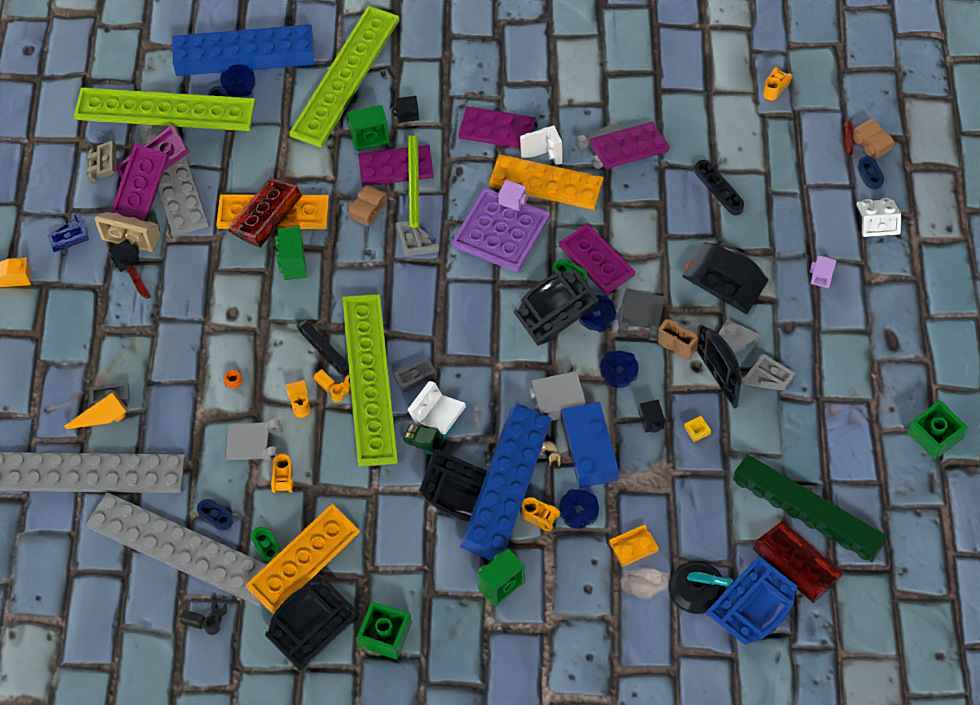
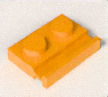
(633, 545)

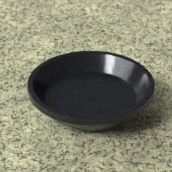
(692, 595)

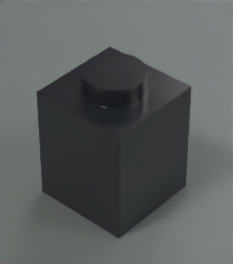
(406, 109)
(124, 254)
(651, 416)

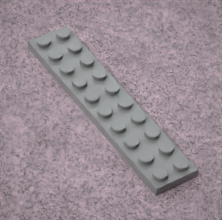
(177, 188)
(92, 472)
(176, 546)

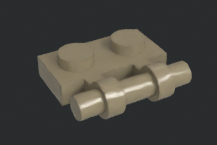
(105, 159)

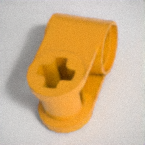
(776, 84)
(299, 399)
(282, 477)
(543, 514)

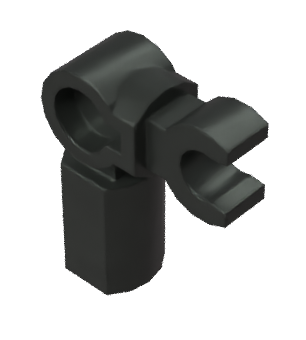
(210, 623)

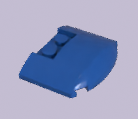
(754, 602)

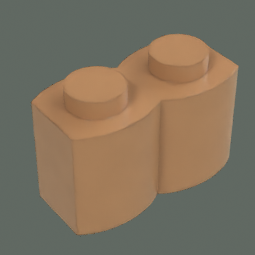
(873, 139)
(367, 205)
(675, 338)

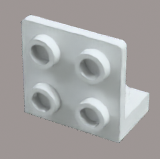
(541, 142)
(879, 217)
(435, 409)

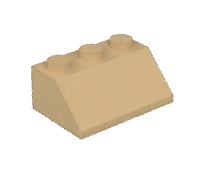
(118, 228)

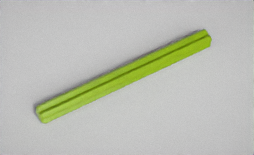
(413, 181)

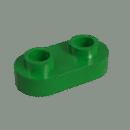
(563, 264)
(267, 546)

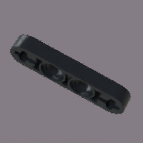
(722, 185)
(323, 347)

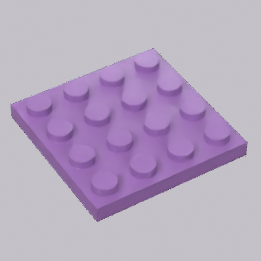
(500, 232)

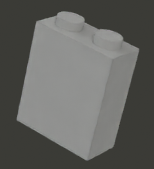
(556, 393)

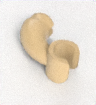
(551, 448)

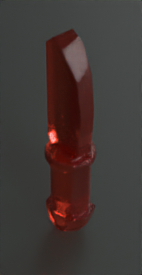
(848, 140)
(137, 281)

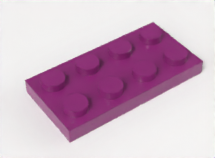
(495, 127)
(167, 142)
(629, 145)
(393, 166)
(140, 182)
(597, 258)

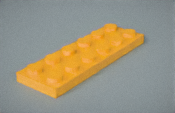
(548, 181)
(308, 212)
(303, 558)

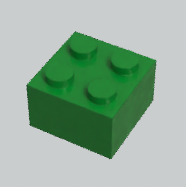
(368, 127)
(290, 253)
(937, 429)
(501, 577)
(384, 630)

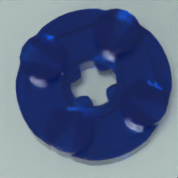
(240, 88)
(603, 321)
(622, 359)
(579, 498)

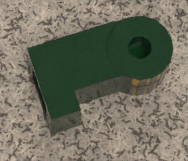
(423, 437)

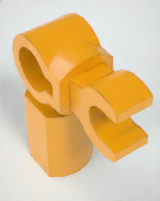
(337, 391)

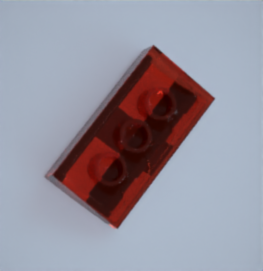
(265, 212)
(797, 561)

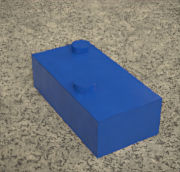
(589, 445)

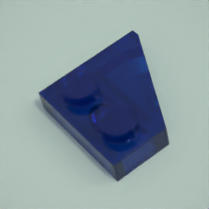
(68, 234)

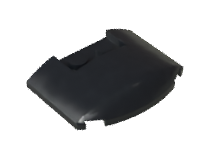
(727, 275)
(555, 305)
(720, 362)
(452, 485)
(309, 622)

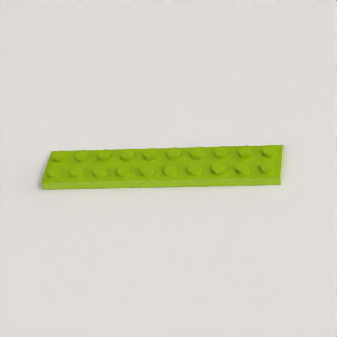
(344, 77)
(165, 109)
(369, 381)

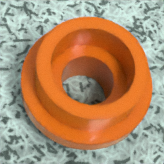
(233, 374)

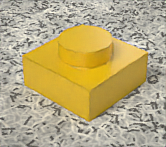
(697, 428)

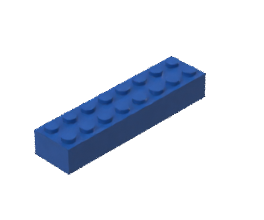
(253, 48)
(506, 482)

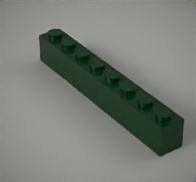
(809, 508)

